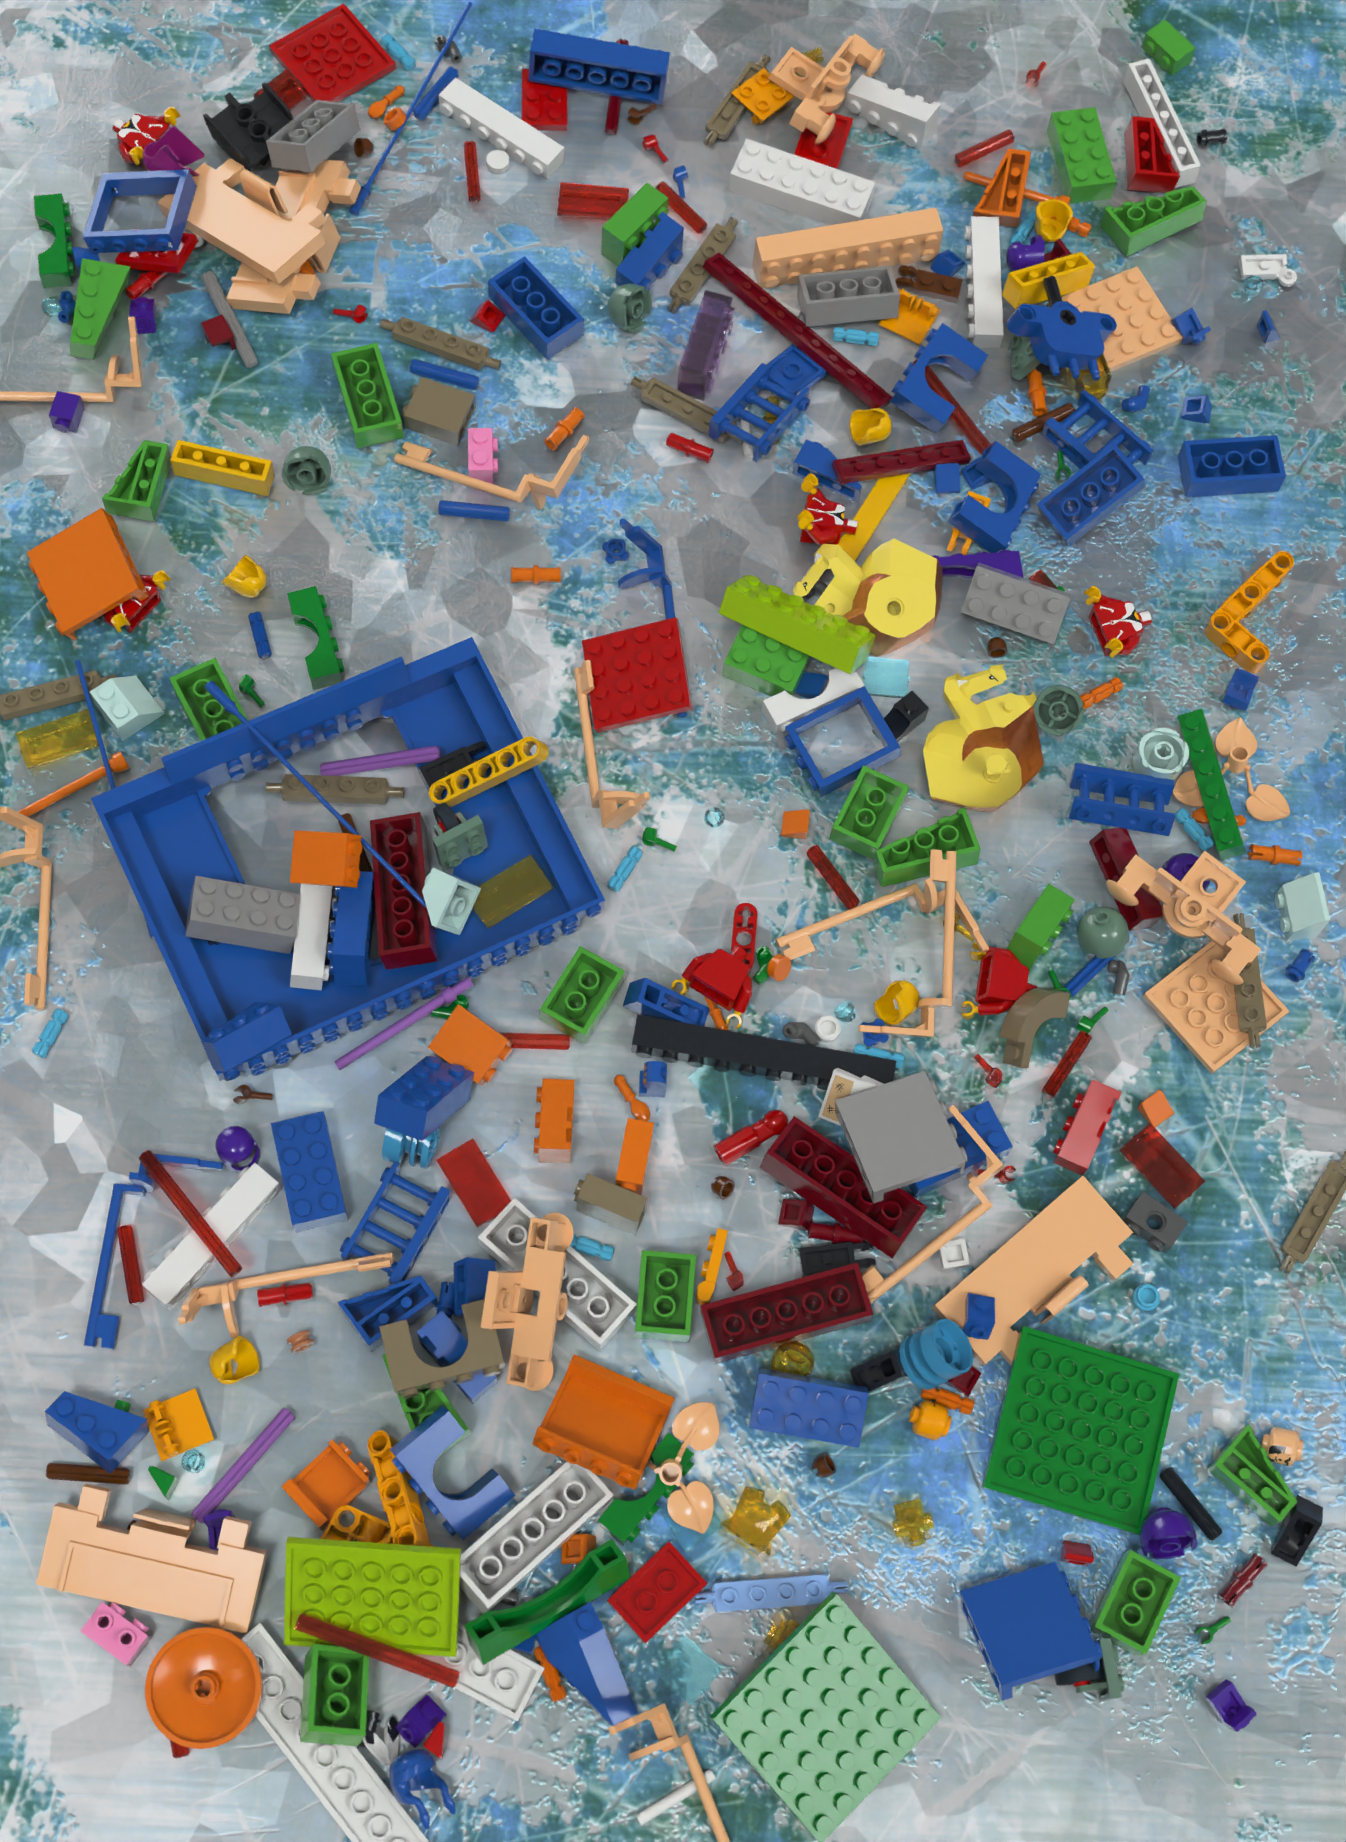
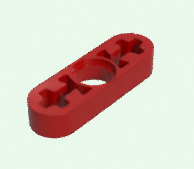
(752, 923)

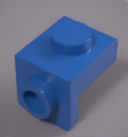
(1190, 327)
(1240, 689)
(979, 1316)

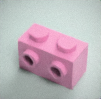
(480, 454)
(116, 1633)

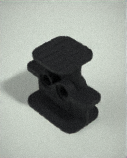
(240, 136)

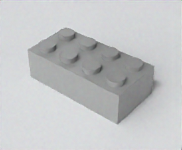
(313, 136)
(848, 296)
(1016, 603)
(242, 915)

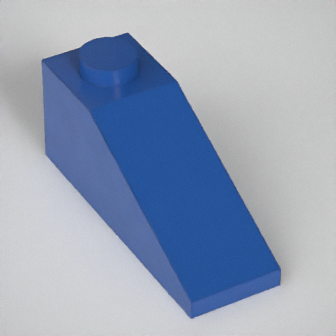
(818, 460)
(660, 1002)

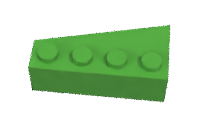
(1151, 220)
(426, 1403)

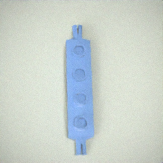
(770, 1592)

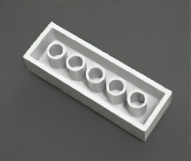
(800, 185)
(594, 1303)
(530, 1534)

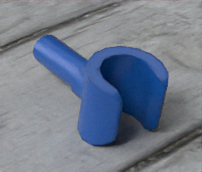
(680, 173)

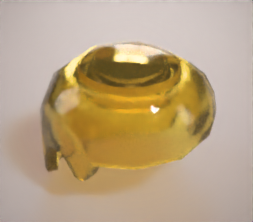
(793, 1358)

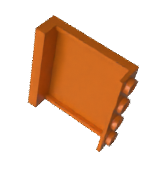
(85, 572)
(604, 1422)

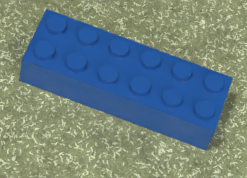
(598, 66)

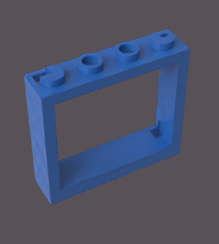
(134, 184)

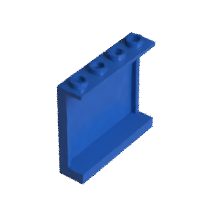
(1028, 1627)

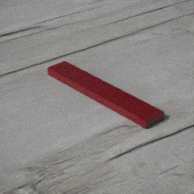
(899, 461)

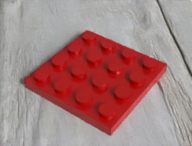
(333, 56)
(637, 675)

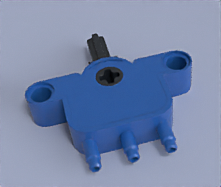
(1062, 333)

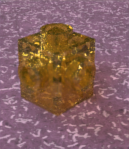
(912, 1522)

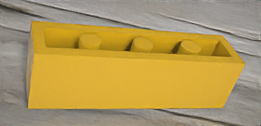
(1027, 285)
(222, 467)

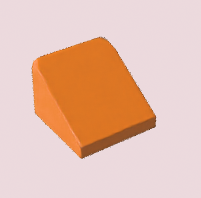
(795, 824)
(1155, 1109)
(577, 1548)

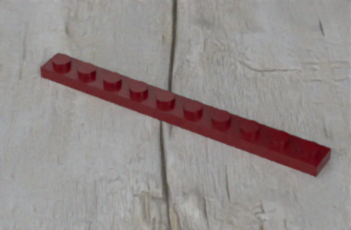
(797, 332)

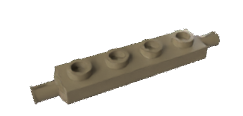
(731, 109)
(694, 274)
(440, 343)
(678, 405)
(48, 695)
(336, 789)
(1249, 994)
(1315, 1215)

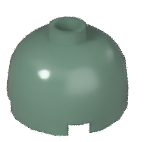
(629, 306)
(306, 470)
(1058, 709)
(1103, 932)

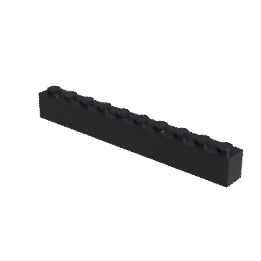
(751, 1053)

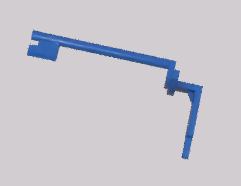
(654, 573)
(103, 1325)

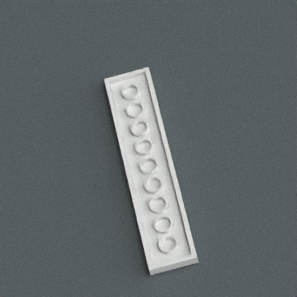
(333, 1772)

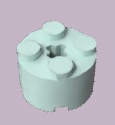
(1161, 754)

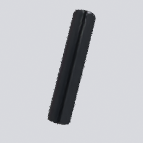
(1190, 1503)

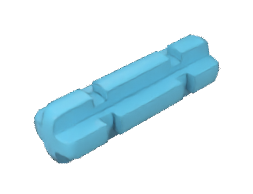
(398, 51)
(1024, 228)
(855, 336)
(1194, 829)
(624, 869)
(50, 1033)
(881, 1053)
(592, 1248)

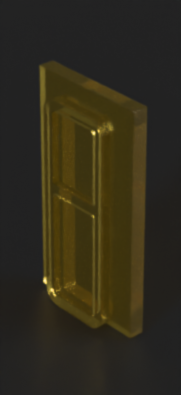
(57, 739)
(510, 891)

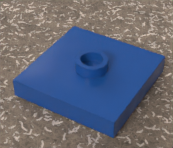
(795, 370)

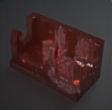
(287, 88)

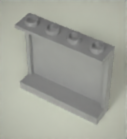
(899, 1134)

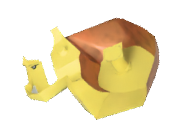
(890, 594)
(987, 749)

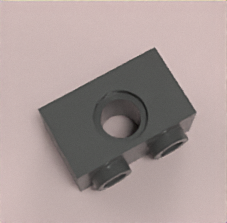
(1169, 1223)

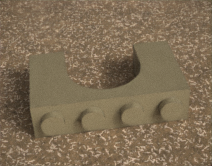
(412, 1374)

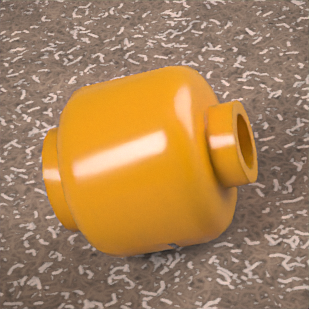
(930, 1420)

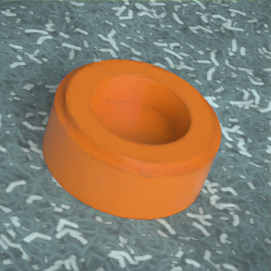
(394, 118)
(779, 967)

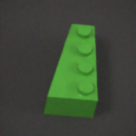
(96, 301)
(910, 856)

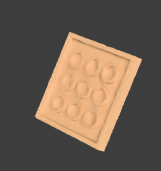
(1140, 317)
(1204, 1008)

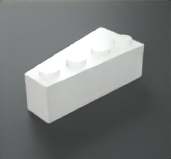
(893, 111)

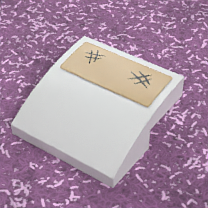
(842, 1085)

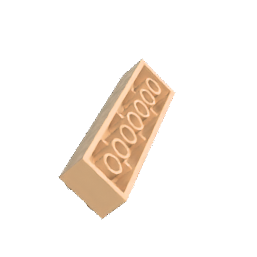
(848, 246)

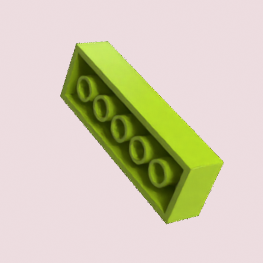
(797, 623)

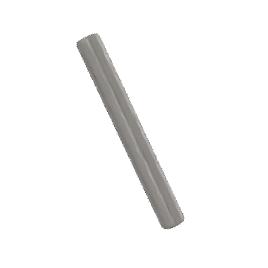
(224, 308)

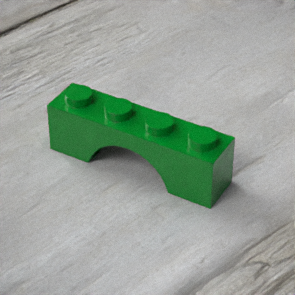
(55, 263)
(308, 612)
(624, 1517)

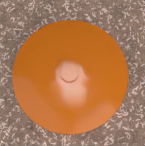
(203, 1688)

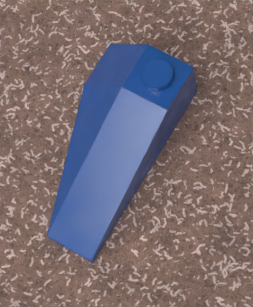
(585, 1657)

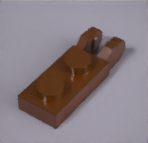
(929, 284)

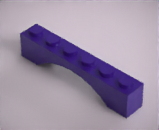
(965, 565)

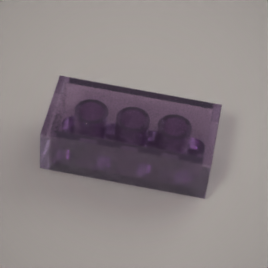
(706, 345)

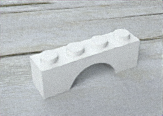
(785, 709)

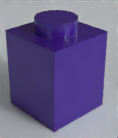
(66, 412)

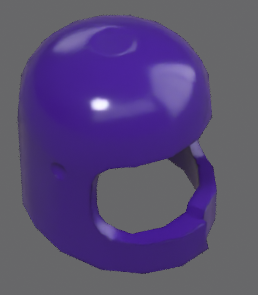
(1024, 256)
(236, 1145)

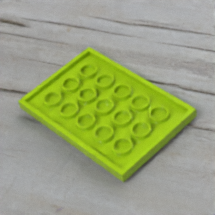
(376, 1590)

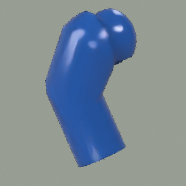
(67, 305)
(1137, 402)

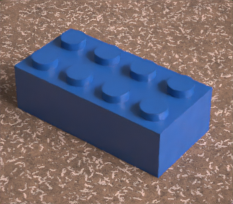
(535, 307)
(1231, 466)
(1091, 494)
(352, 932)
(424, 1097)
(989, 1128)
(309, 1172)
(808, 1407)

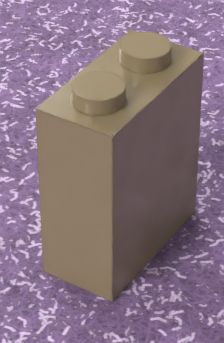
(439, 411)
(610, 1203)

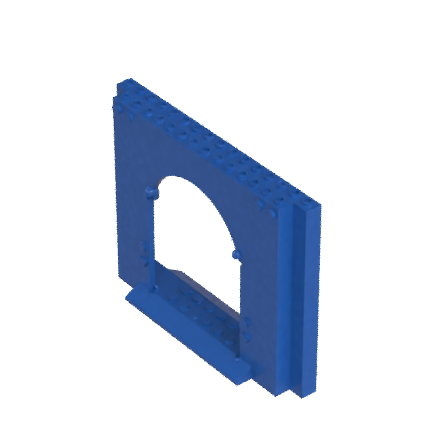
(170, 836)

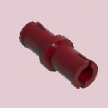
(833, 1233)
(1243, 1580)

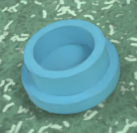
(1146, 1297)

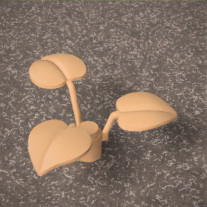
(1238, 745)
(693, 1503)

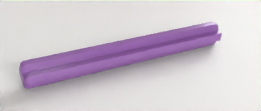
(380, 761)
(243, 1465)

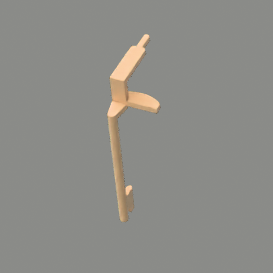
(111, 380)
(417, 456)
(605, 800)
(32, 854)
(941, 871)
(800, 943)
(876, 1284)
(227, 1292)
(669, 1740)

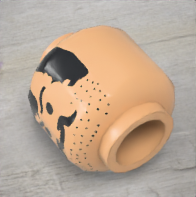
(1282, 1446)

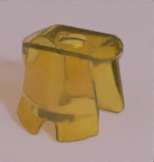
(1099, 388)
(755, 1522)

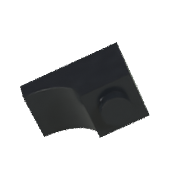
(906, 715)
(880, 1372)
(1298, 1531)

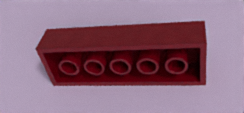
(402, 922)
(834, 1184)
(786, 1313)

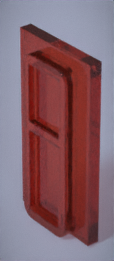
(590, 200)
(1162, 1166)
(474, 1182)

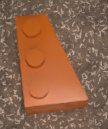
(1007, 189)
(554, 1121)

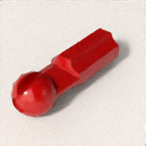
(750, 1137)

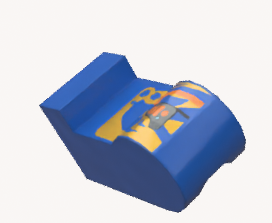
(653, 1079)

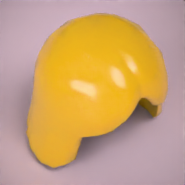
(1048, 227)
(869, 426)
(246, 578)
(906, 997)
(242, 1352)

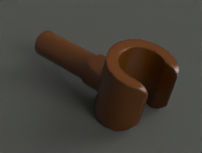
(636, 116)
(249, 1094)

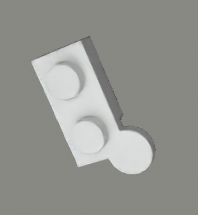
(1267, 268)

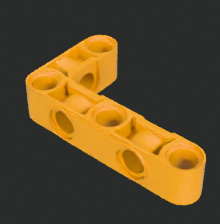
(1234, 637)
(396, 1494)
(364, 1529)

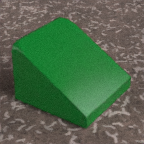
(164, 1480)

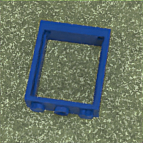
(824, 786)

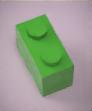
(1168, 47)

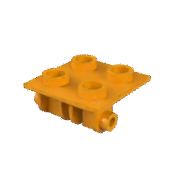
(762, 96)
(913, 318)
(178, 1424)

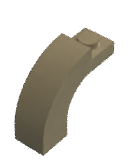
(1026, 1017)

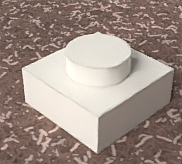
(954, 1255)

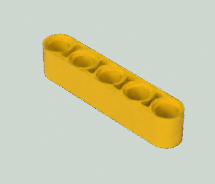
(477, 770)

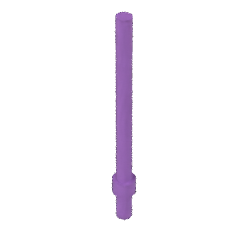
(447, 996)

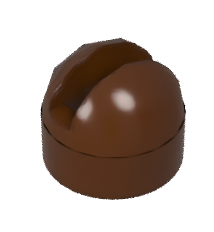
(363, 147)
(996, 647)
(722, 1187)
(824, 1465)

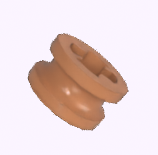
(300, 1341)

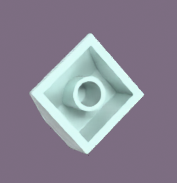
(126, 705)
(448, 900)
(1302, 907)

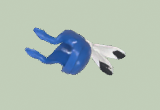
(407, 1771)

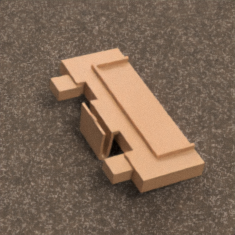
(296, 190)
(250, 225)
(1037, 1265)
(153, 1563)

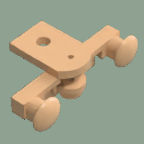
(821, 87)
(1191, 910)
(511, 1298)

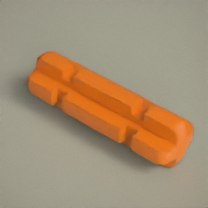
(1075, 225)
(1101, 692)
(949, 1400)
(550, 1677)

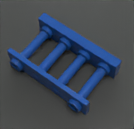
(748, 395)
(1074, 447)
(1126, 785)
(422, 1224)

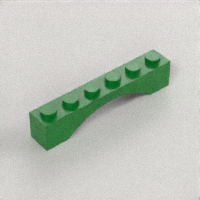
(1211, 784)
(506, 1628)

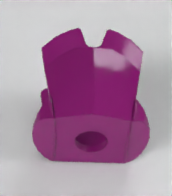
(171, 152)

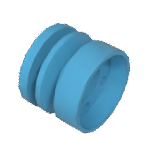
(397, 1144)
(936, 1354)

